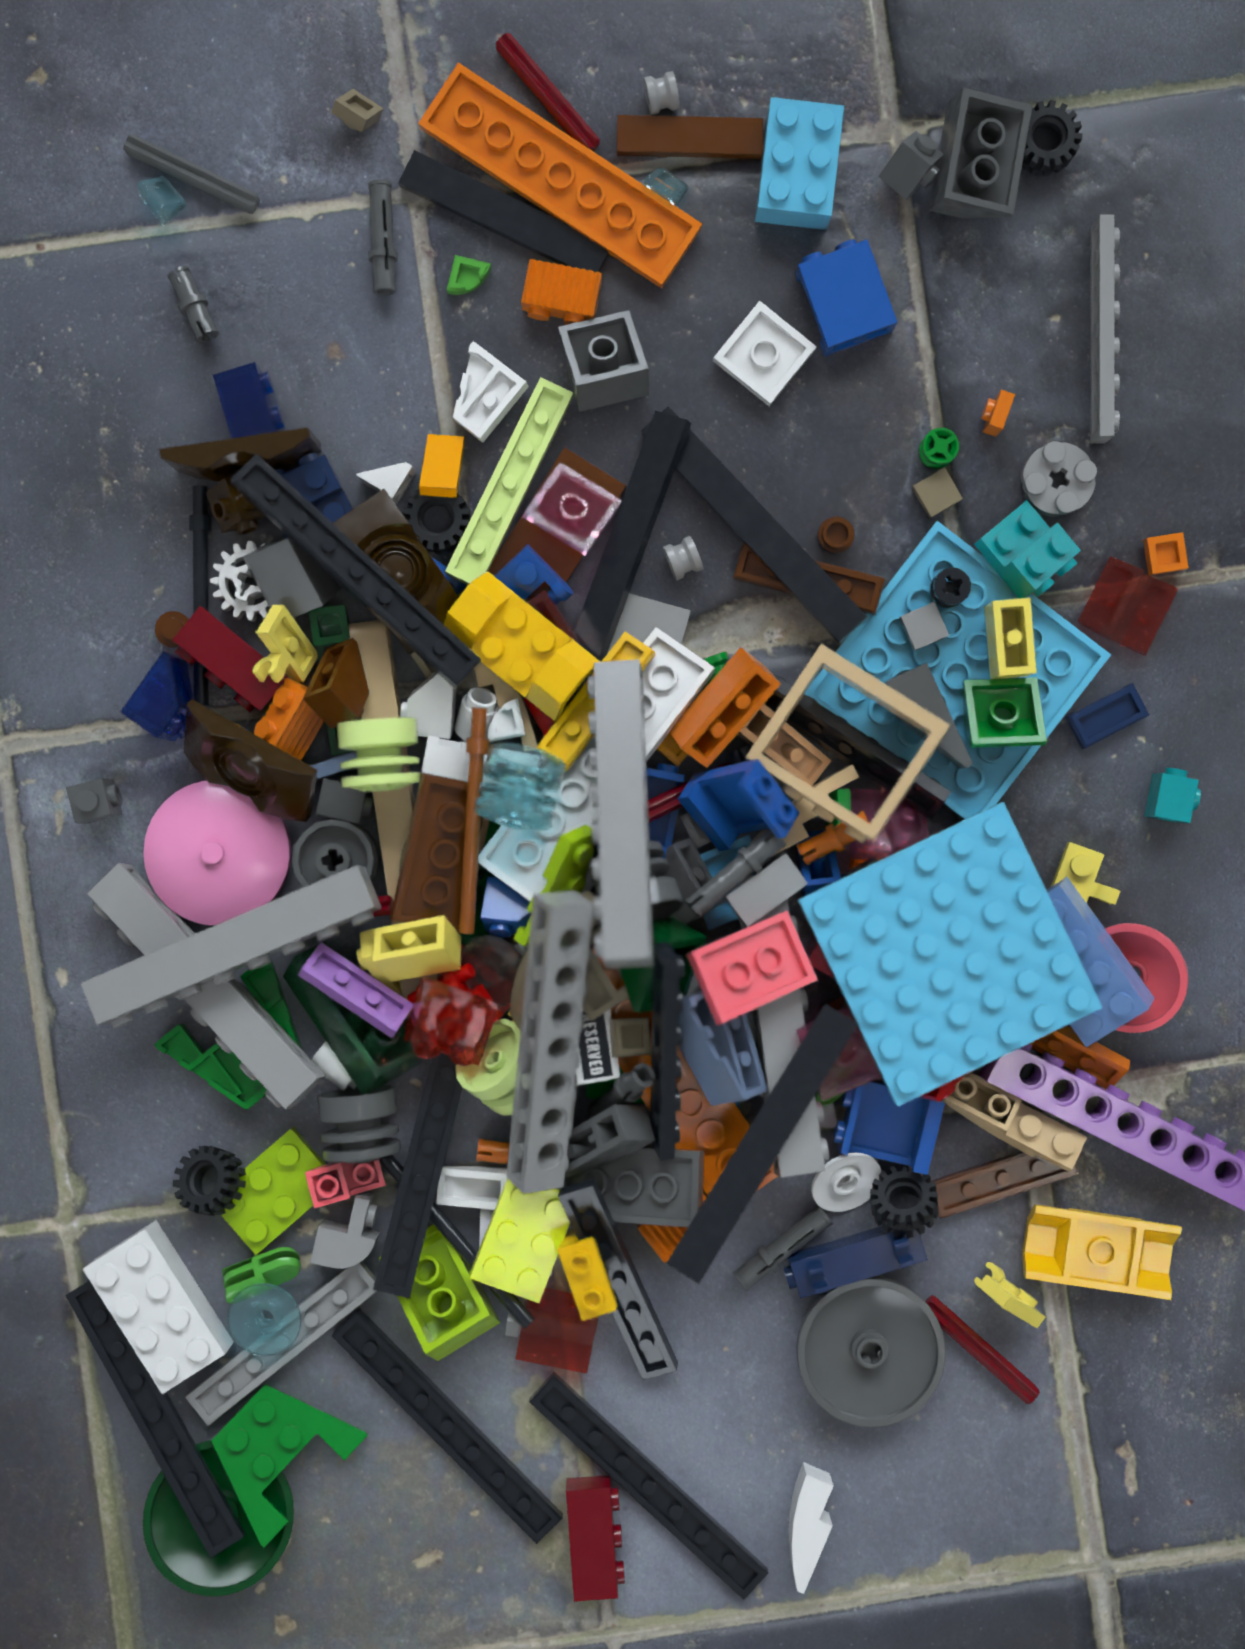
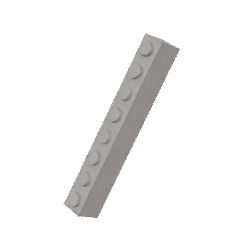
(622, 815)
(231, 946)
(226, 1008)
(776, 1044)

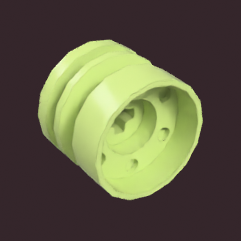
(379, 753)

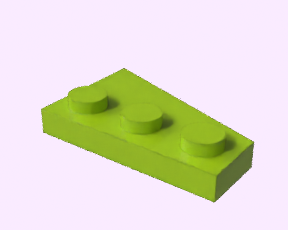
(565, 869)

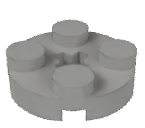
(1078, 472)

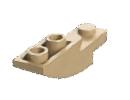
(1015, 1122)

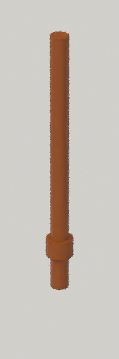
(477, 747)

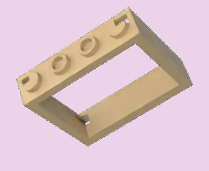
(881, 694)

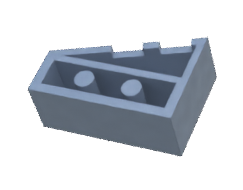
(721, 1054)

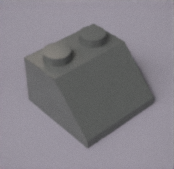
(604, 361)

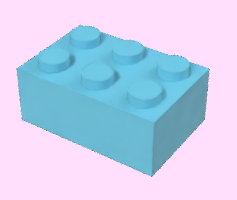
(799, 163)

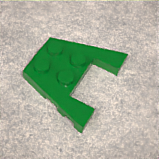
(216, 1065)
(265, 1440)

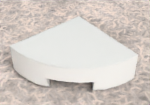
(507, 722)

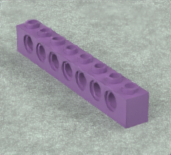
(1103, 1122)

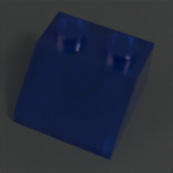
(162, 698)

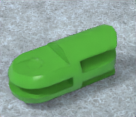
(266, 1268)

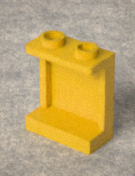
(586, 1276)

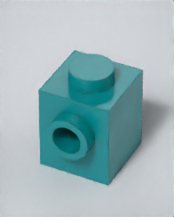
(1172, 796)

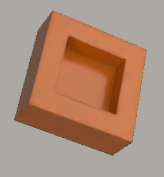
(996, 412)
(1165, 554)

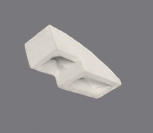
(471, 1186)
(808, 1522)

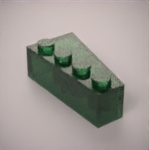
(361, 1048)

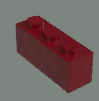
(226, 659)
(594, 1538)

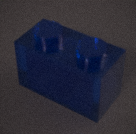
(247, 401)

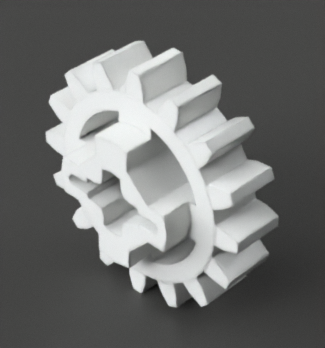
(244, 594)

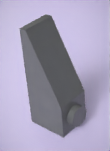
(922, 689)
(608, 1137)

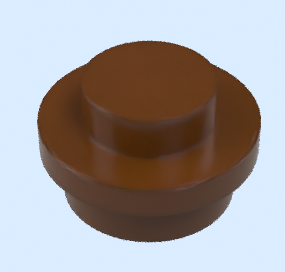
(836, 534)
(168, 626)

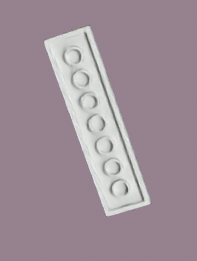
(670, 687)

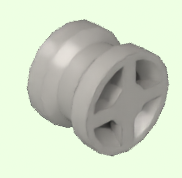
(661, 93)
(683, 558)

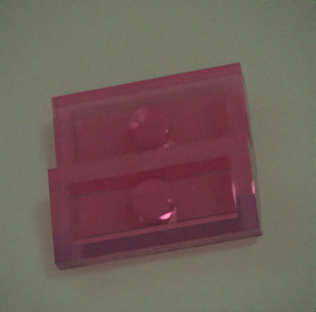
(901, 831)

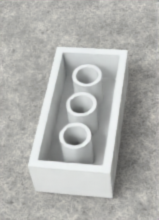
(159, 1306)

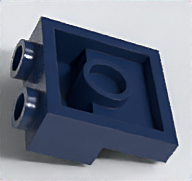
(319, 485)

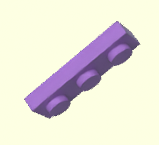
(356, 990)

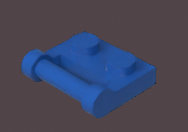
(528, 571)

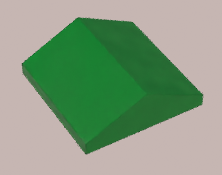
(1003, 712)

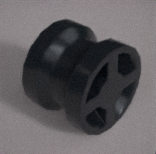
(943, 591)

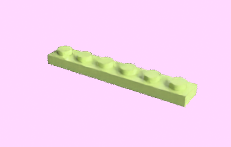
(509, 482)

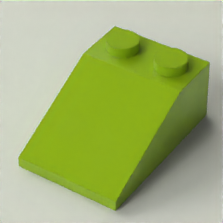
(444, 1302)

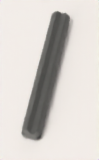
(191, 173)

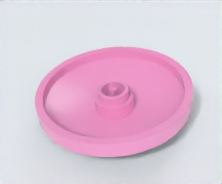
(215, 853)

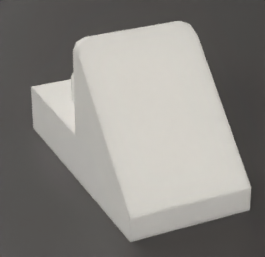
(392, 478)

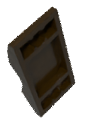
(228, 456)
(391, 543)
(248, 764)

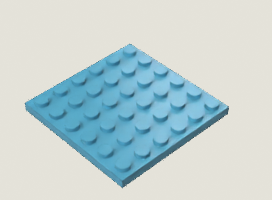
(880, 647)
(949, 954)

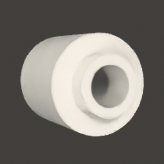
(475, 698)
(332, 1067)

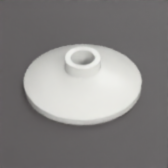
(845, 1182)

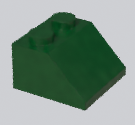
(640, 979)

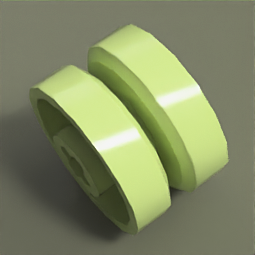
(496, 1075)

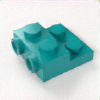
(1028, 551)

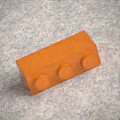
(724, 707)

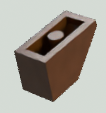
(338, 685)

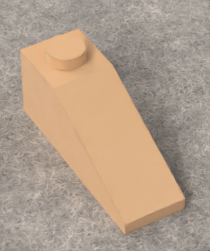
(788, 748)

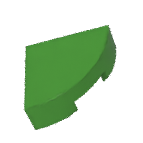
(467, 275)

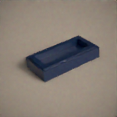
(1107, 716)

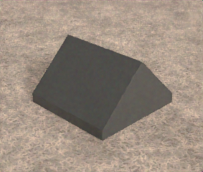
(290, 576)

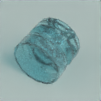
(520, 786)

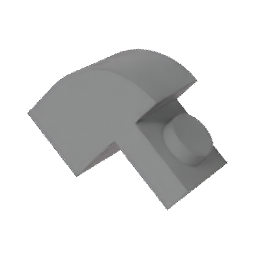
(343, 1244)

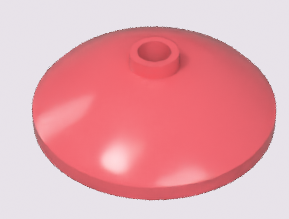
(1161, 971)

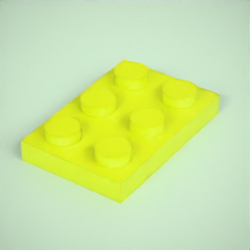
(521, 1242)

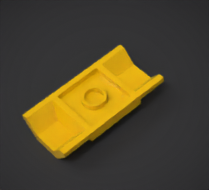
(519, 644)
(1099, 1251)

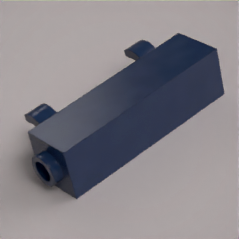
(852, 1260)

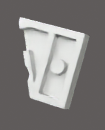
(486, 393)

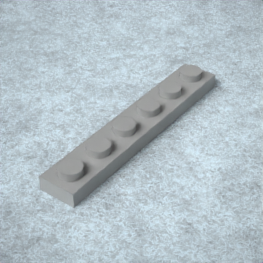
(1103, 315)
(248, 1370)

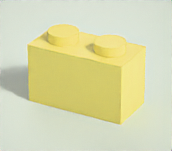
(1010, 638)
(417, 948)

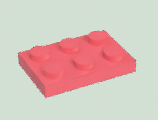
(751, 967)

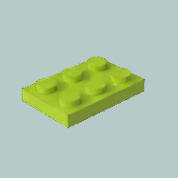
(274, 1191)

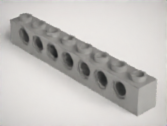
(549, 1040)

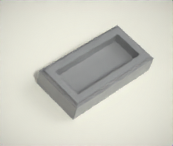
(765, 890)

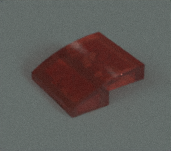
(1128, 606)
(557, 1334)

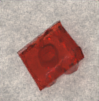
(450, 1023)

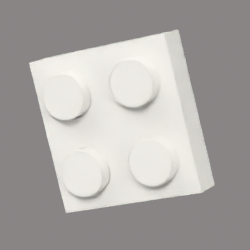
(764, 353)

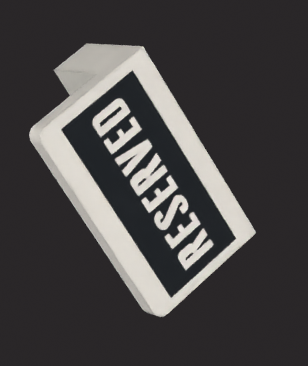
(595, 1051)

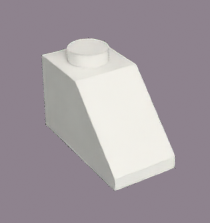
(433, 707)

